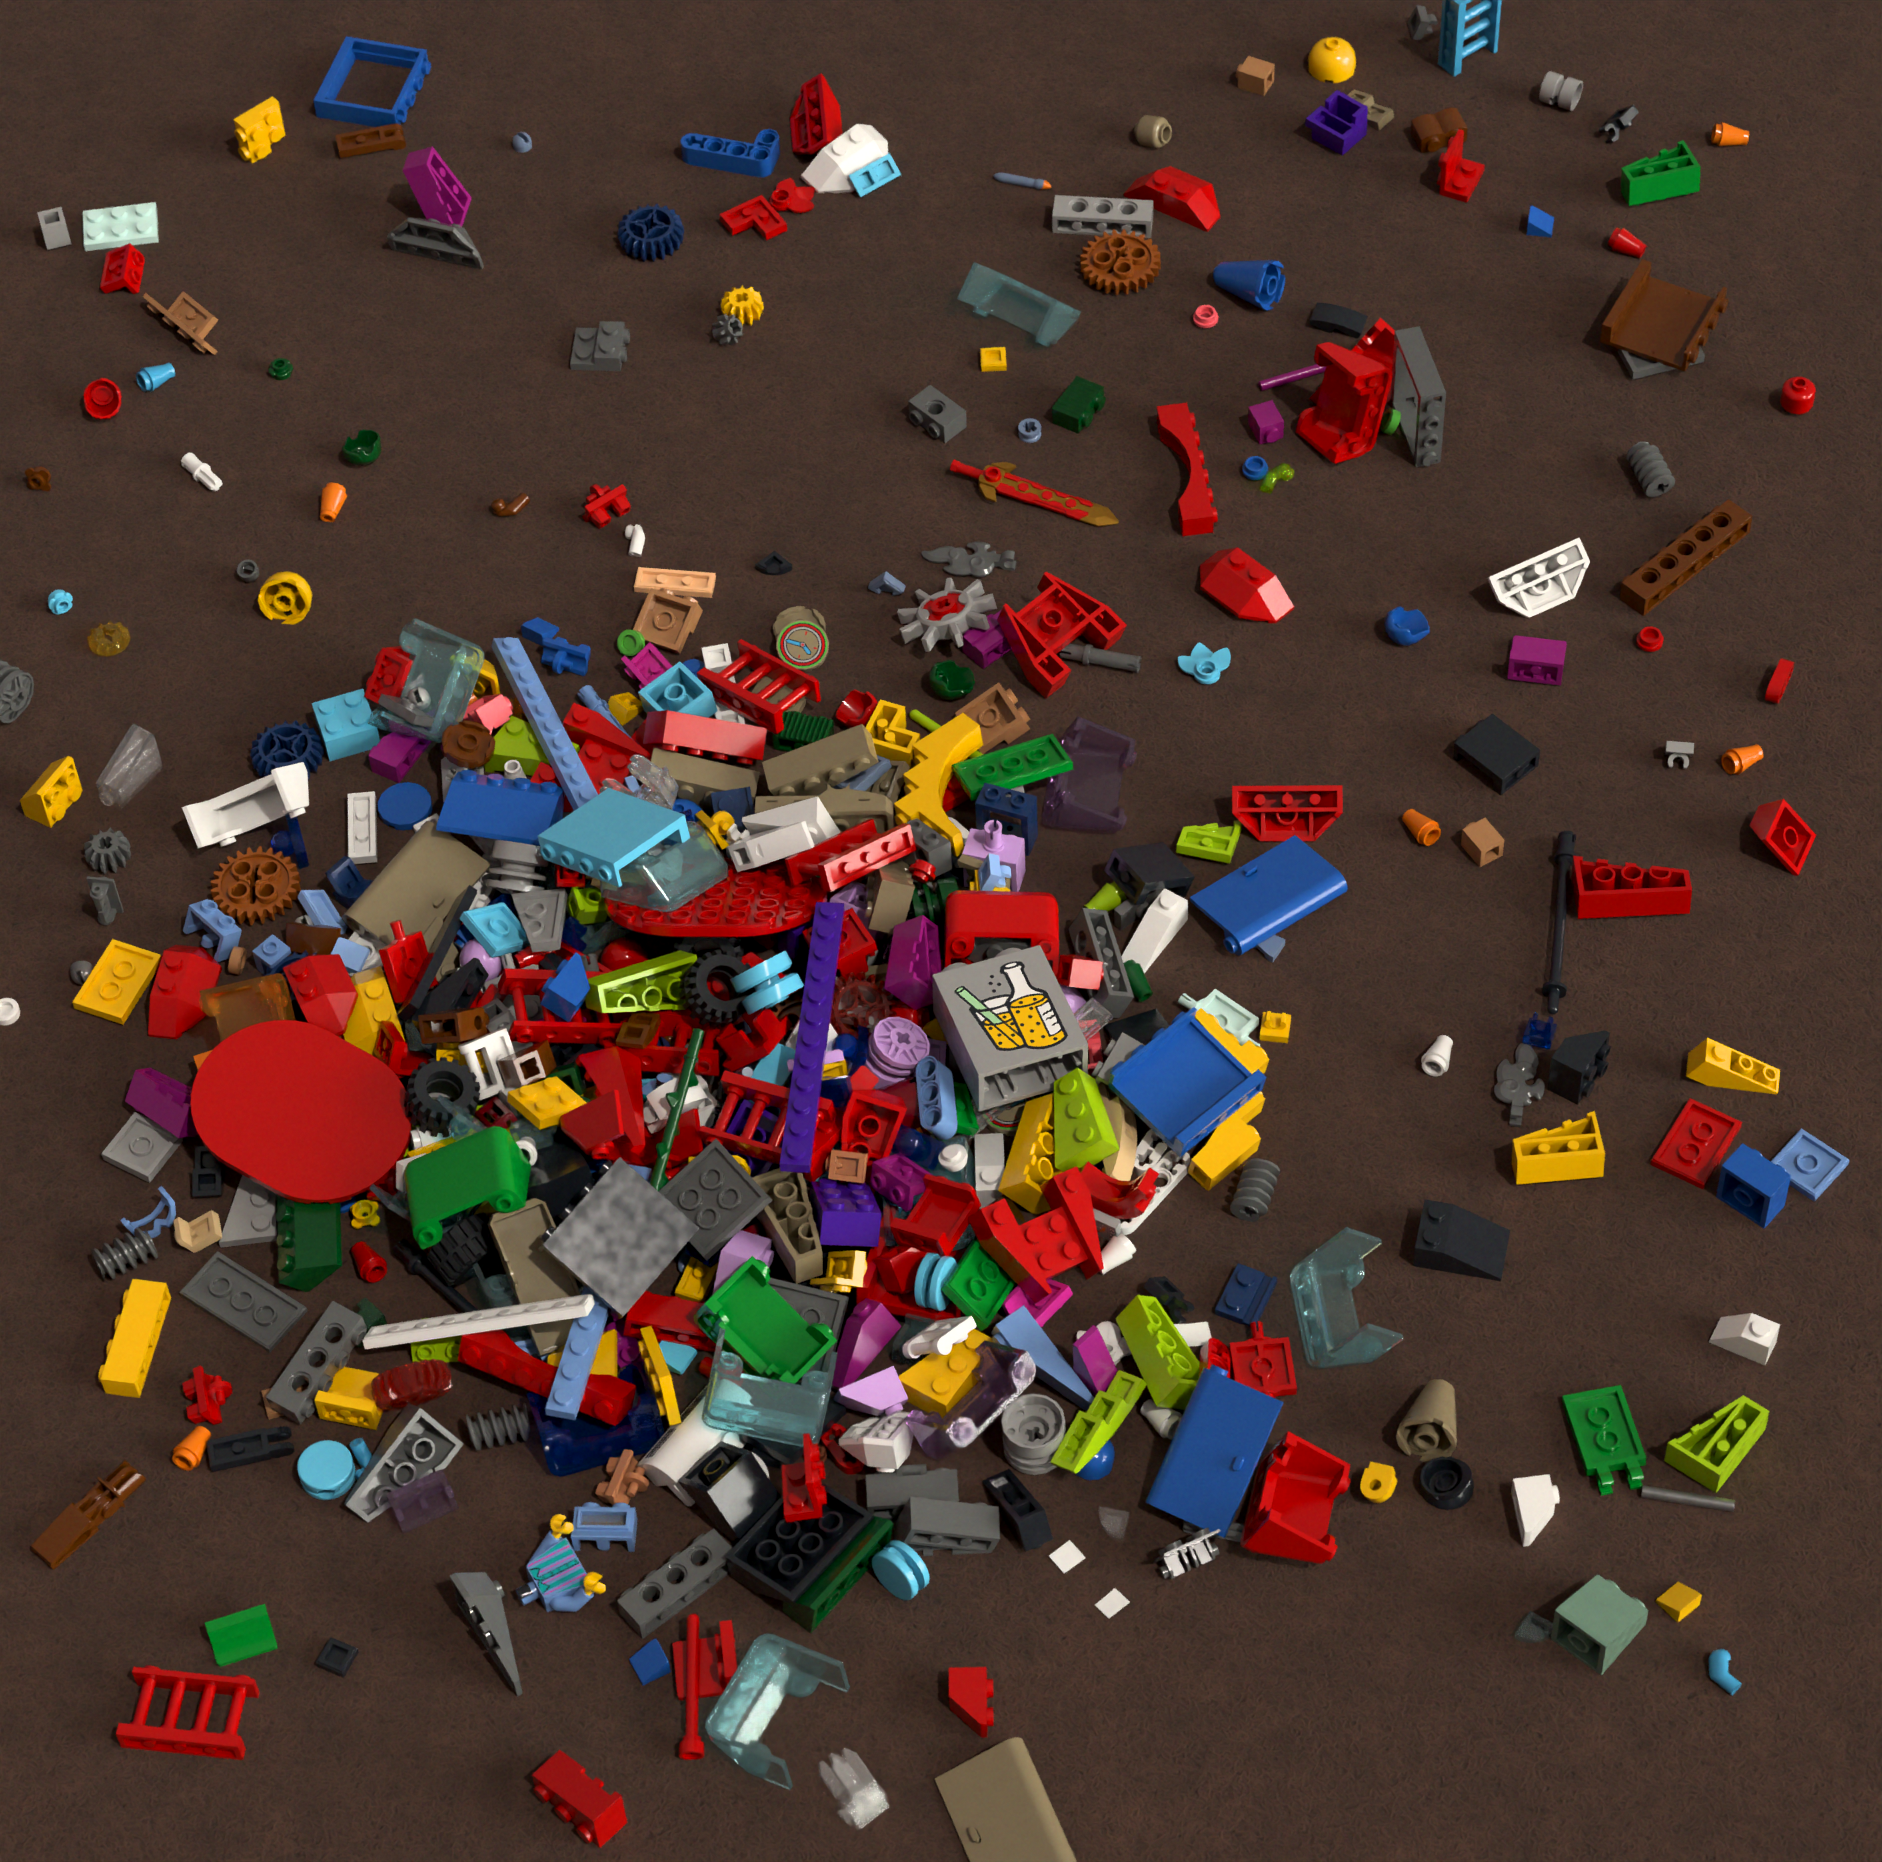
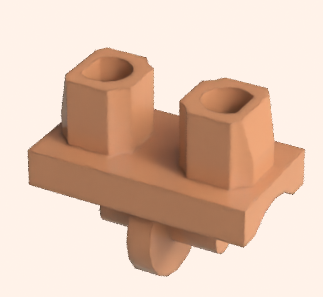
(625, 1481)

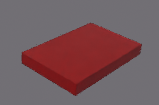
(1696, 1143)

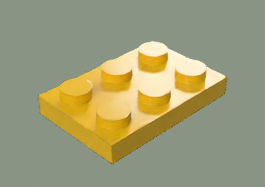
(117, 981)
(659, 1375)

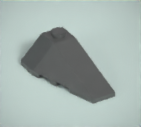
(407, 1453)
(483, 1608)

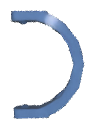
(158, 1223)

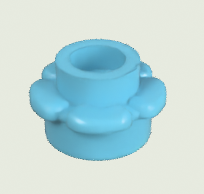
(58, 597)

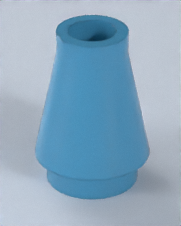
(152, 377)

